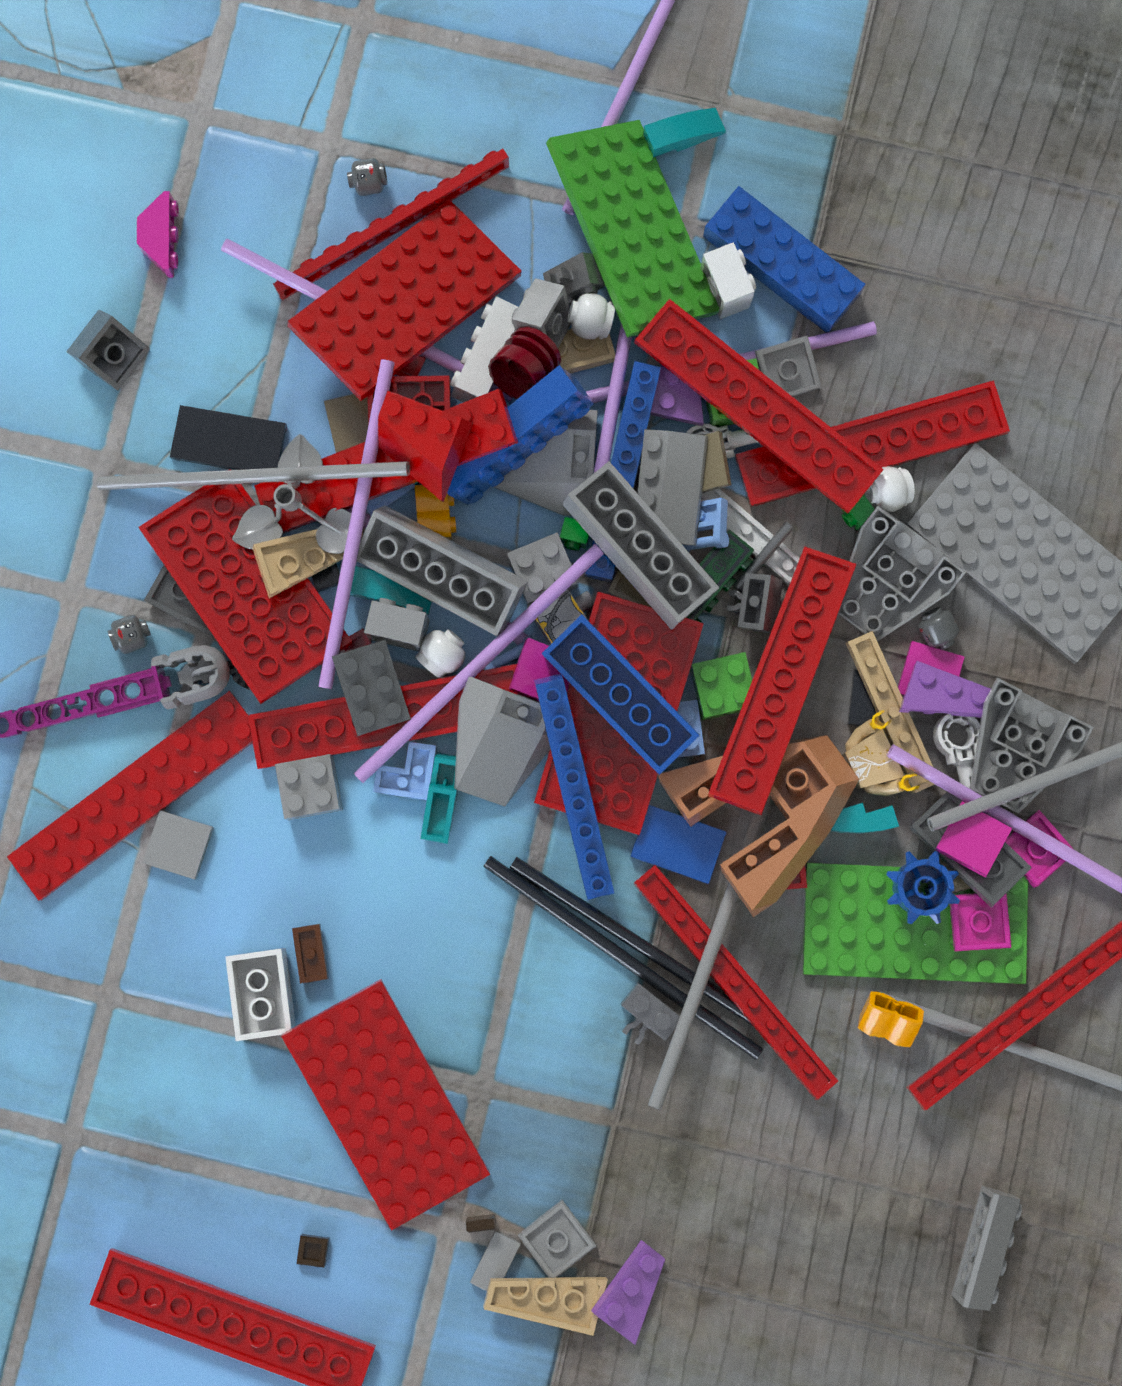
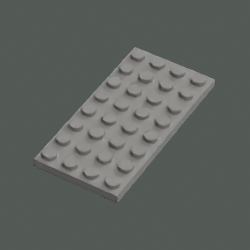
(1023, 552)

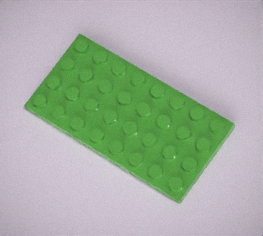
(631, 224)
(861, 935)

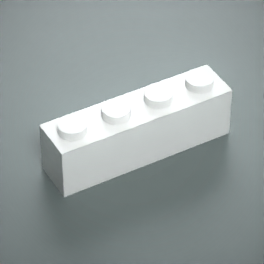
(497, 328)

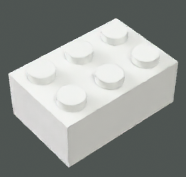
(260, 994)

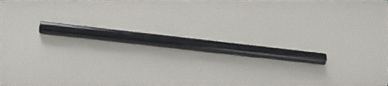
(622, 933)
(620, 955)

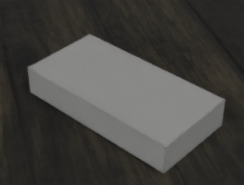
(495, 1259)

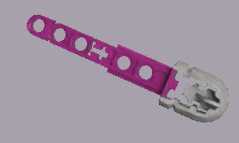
(153, 688)

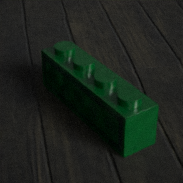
(721, 566)

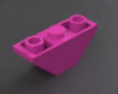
(158, 234)

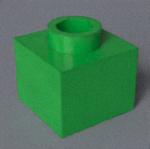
(858, 514)
(573, 535)

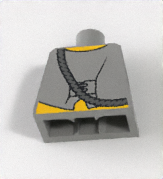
(562, 614)

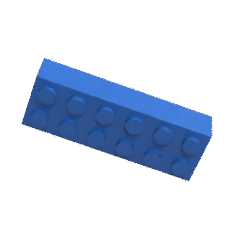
(785, 260)
(536, 418)
(620, 694)

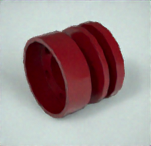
(523, 361)

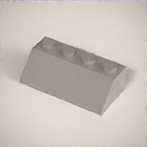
(674, 480)
(986, 1249)

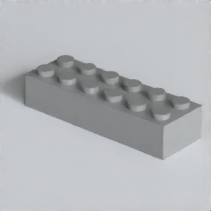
(640, 545)
(440, 570)

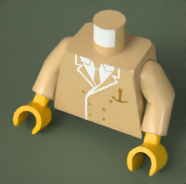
(868, 758)

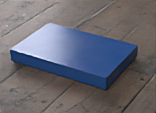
(677, 847)

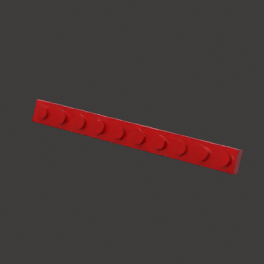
(401, 218)
(737, 984)
(1018, 1019)

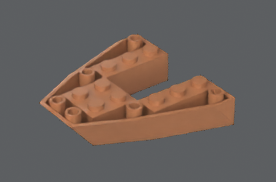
(809, 793)

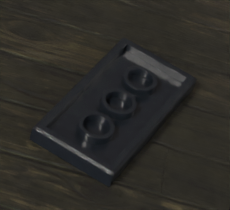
(227, 440)

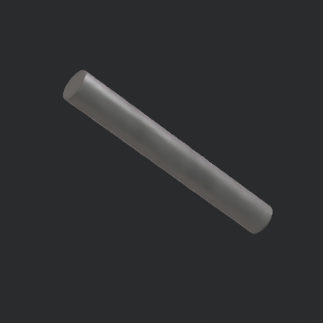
(765, 554)

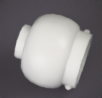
(591, 316)
(891, 489)
(441, 652)

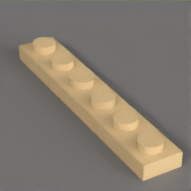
(887, 697)

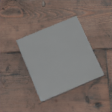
(790, 366)
(177, 845)
(557, 1240)

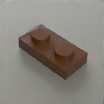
(310, 953)

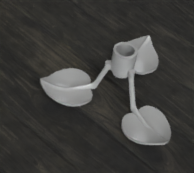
(260, 523)

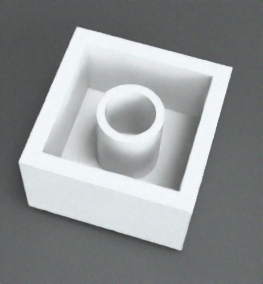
(728, 279)

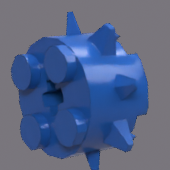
(937, 894)

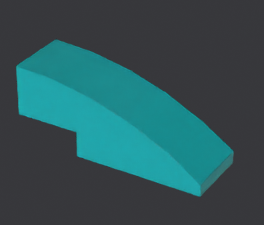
(683, 131)
(373, 586)
(440, 800)
(856, 820)

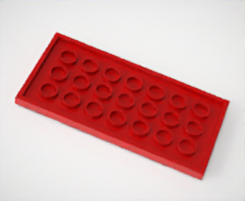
(404, 298)
(263, 637)
(615, 771)
(385, 1104)

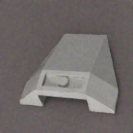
(557, 468)
(894, 576)
(1022, 740)
(497, 741)

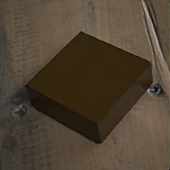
(480, 1223)
(312, 1250)

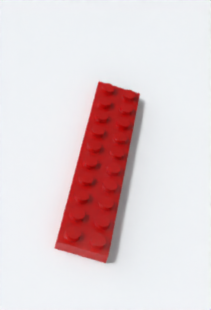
(758, 406)
(489, 433)
(888, 438)
(782, 681)
(329, 729)
(133, 796)
(230, 1323)

